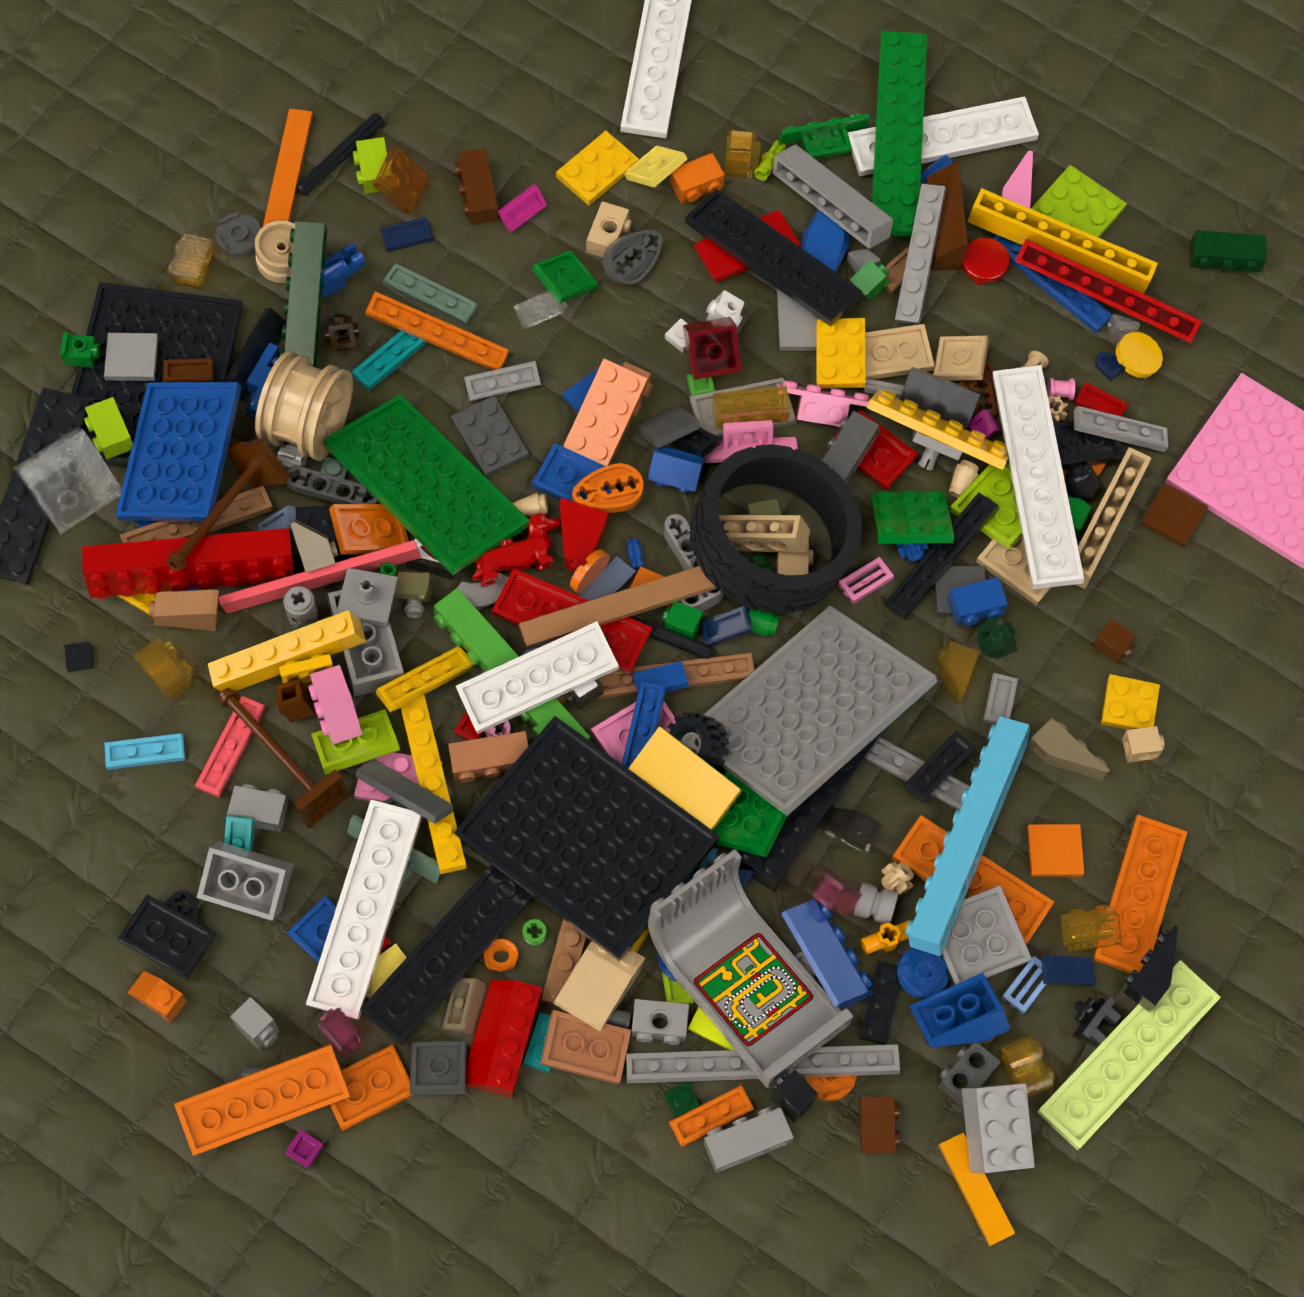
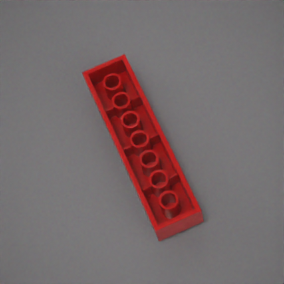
(214, 562)

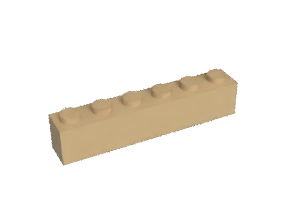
(1111, 511)

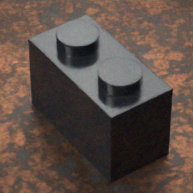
(793, 1095)

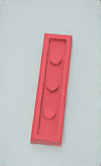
(228, 750)

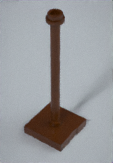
(257, 467)
(320, 797)

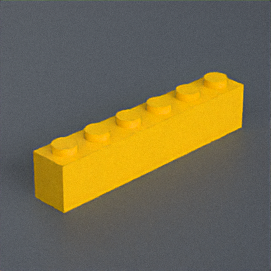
(264, 659)

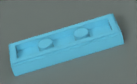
(145, 751)

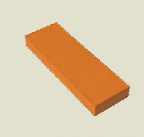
(711, 1115)

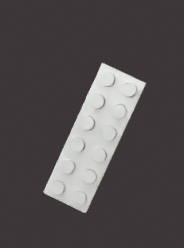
(537, 677)

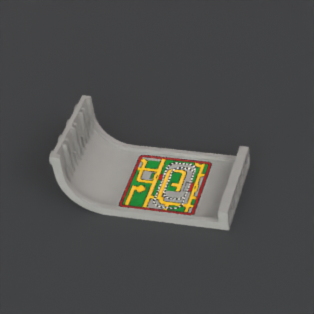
(742, 972)

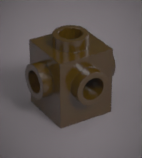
(341, 340)

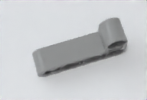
(687, 559)

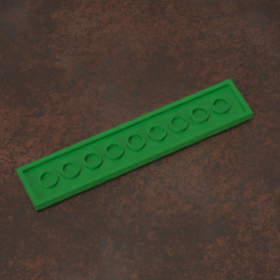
(899, 127)

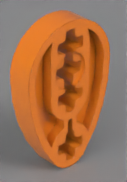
(609, 476)

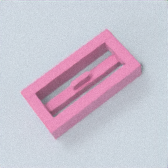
(849, 592)

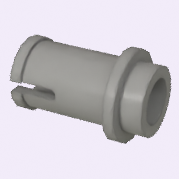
(414, 608)

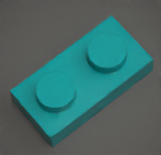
(239, 831)
(536, 1044)

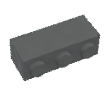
(851, 445)

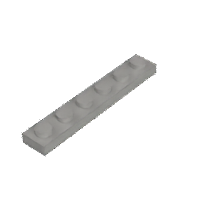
(920, 254)

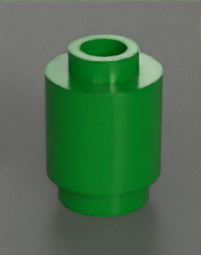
(763, 622)

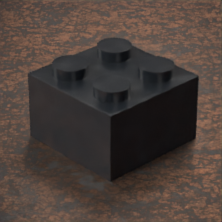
(319, 519)

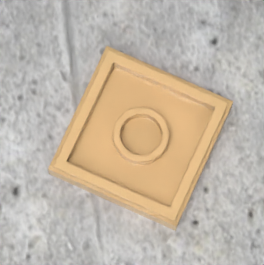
(961, 357)

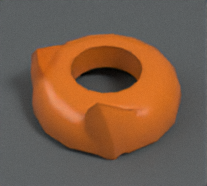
(501, 945)

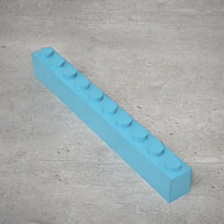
(968, 837)

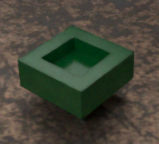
(681, 1099)

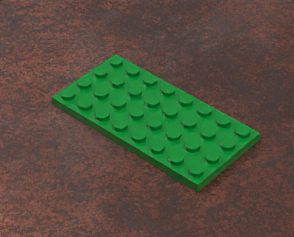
(426, 483)

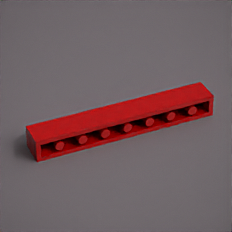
(1108, 290)

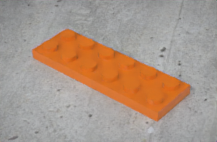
(1142, 891)
(1026, 903)
(262, 1099)

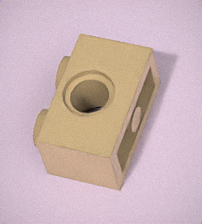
(607, 219)

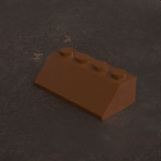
(952, 235)

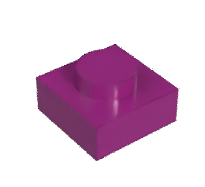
(984, 423)
(304, 1149)

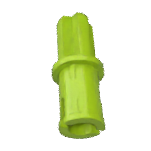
(767, 162)

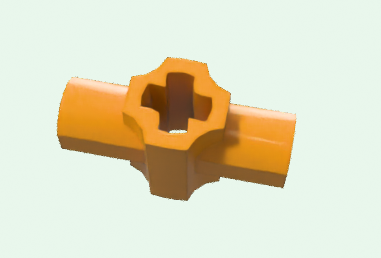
(876, 942)

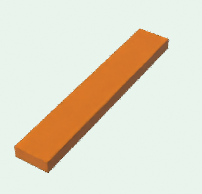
(288, 166)
(436, 332)

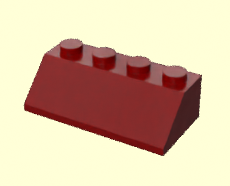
(502, 1036)

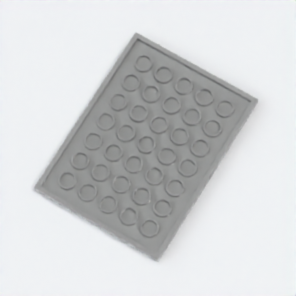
(814, 707)

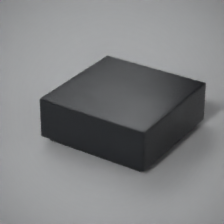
(79, 656)

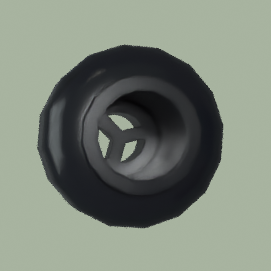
(1082, 481)

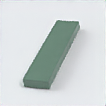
(430, 294)

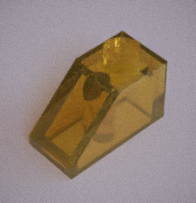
(957, 668)

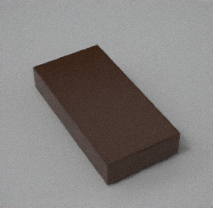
(188, 370)

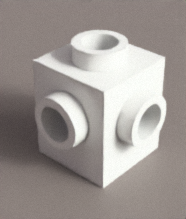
(725, 306)

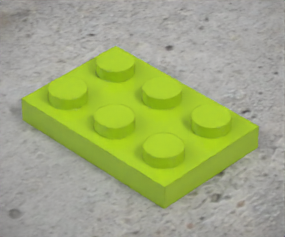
(376, 740)

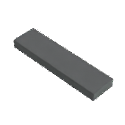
(404, 791)

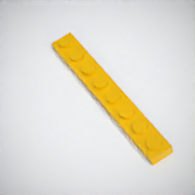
(431, 777)

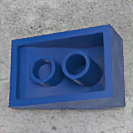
(961, 1014)

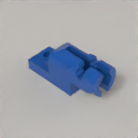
(337, 268)
(258, 377)

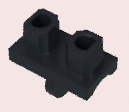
(1092, 1016)

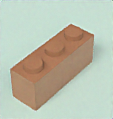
(486, 756)

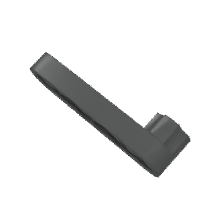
(330, 492)

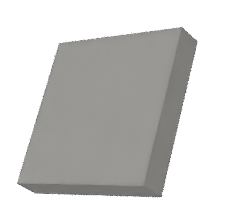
(131, 356)

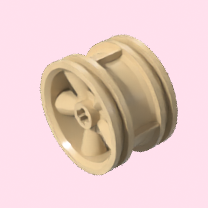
(303, 404)

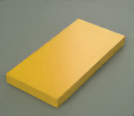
(685, 778)

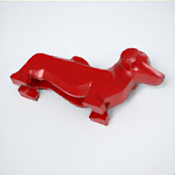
(520, 554)

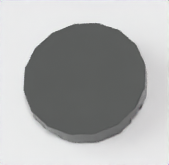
(237, 234)

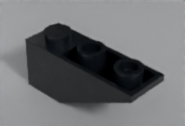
(1156, 975)

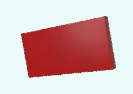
(722, 265)

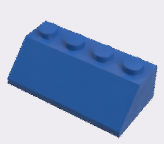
(828, 953)

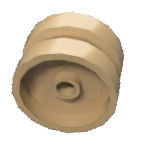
(272, 250)

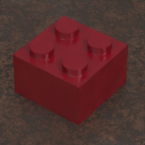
(712, 348)

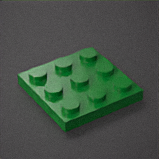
(911, 517)
(750, 822)

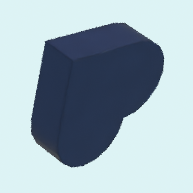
(1108, 365)

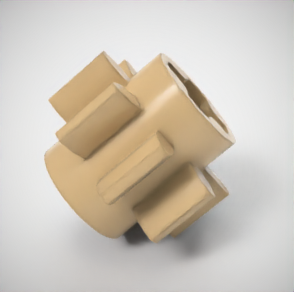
(1057, 408)
(897, 877)

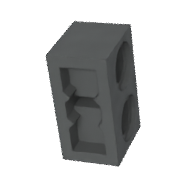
(972, 1076)

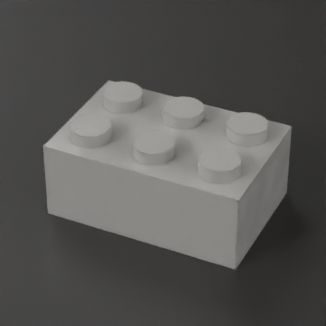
(245, 880)
(998, 1128)

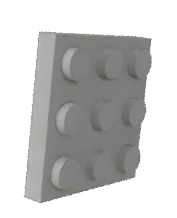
(984, 938)

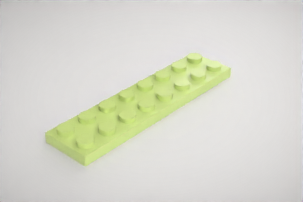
(1127, 1058)

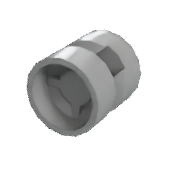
(876, 903)

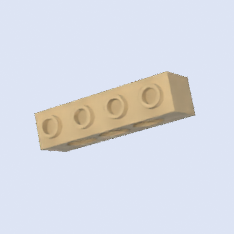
(766, 532)

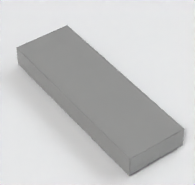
(502, 381)

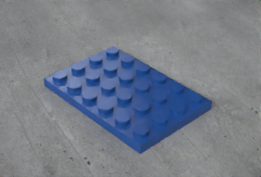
(179, 451)

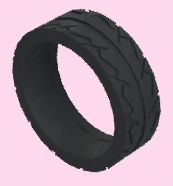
(809, 480)

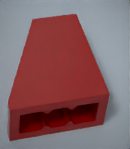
(581, 532)

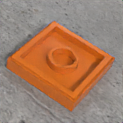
(1055, 850)

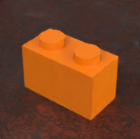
(697, 178)

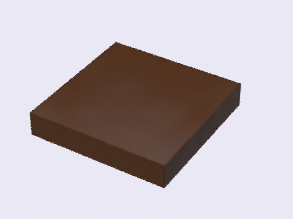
(1174, 515)

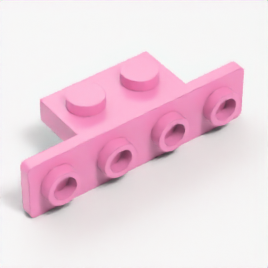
(821, 405)
(744, 435)

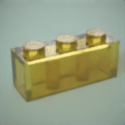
(751, 406)

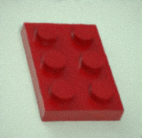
(886, 458)

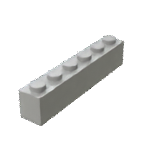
(832, 196)

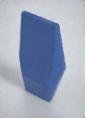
(825, 240)

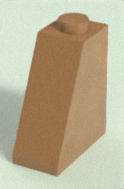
(186, 609)

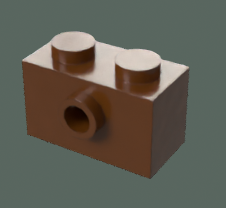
(877, 1125)

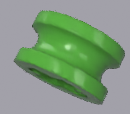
(540, 927)

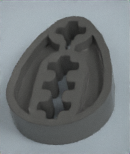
(624, 247)

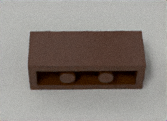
(476, 186)

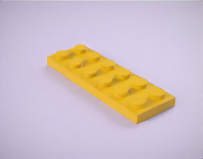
(932, 425)

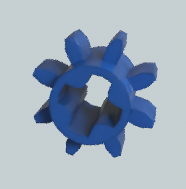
(912, 551)

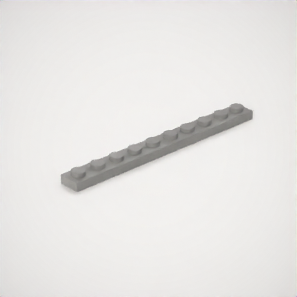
(730, 1066)

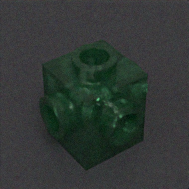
(996, 638)

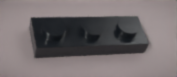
(939, 766)
(881, 1004)

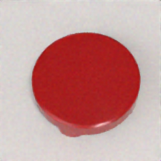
(985, 260)

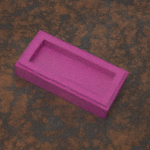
(522, 208)

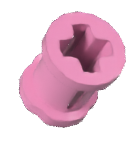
(1057, 388)

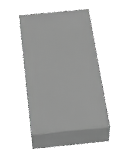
(1000, 698)

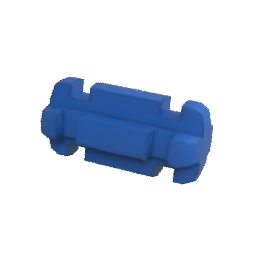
(635, 553)

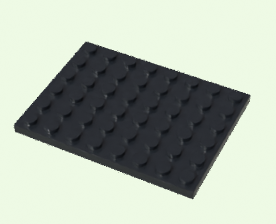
(186, 328)
(586, 837)

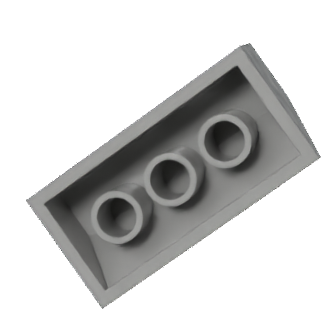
(372, 662)

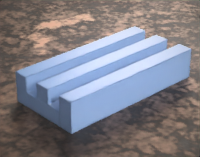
(1015, 1002)

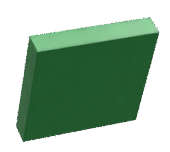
(565, 276)

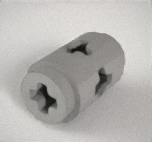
(300, 607)

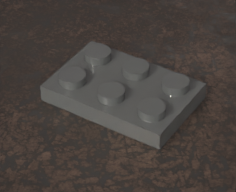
(489, 436)

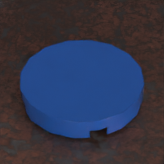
(922, 973)

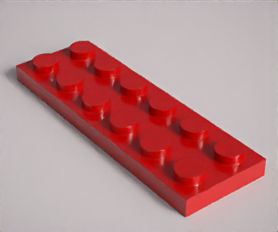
(530, 598)

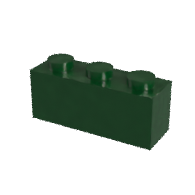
(1228, 251)

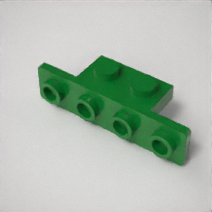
(825, 138)

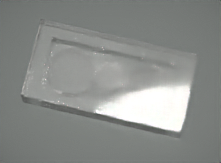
(539, 309)

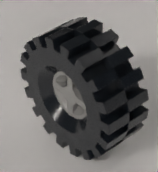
(701, 730)

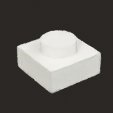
(676, 335)

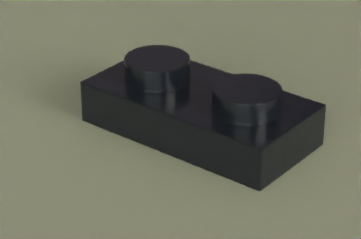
(699, 442)

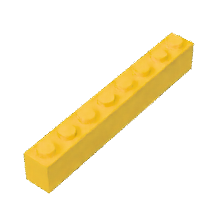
(1019, 222)

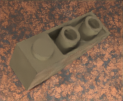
(1060, 749)

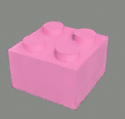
(334, 705)

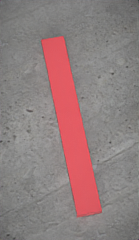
(319, 577)

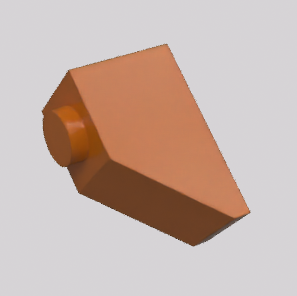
(158, 996)

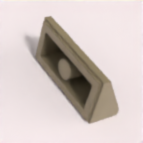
(465, 1006)

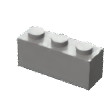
(747, 1139)

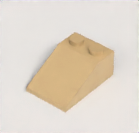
(598, 985)

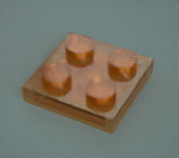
(400, 180)

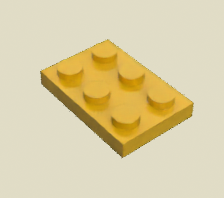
(596, 168)
(841, 354)

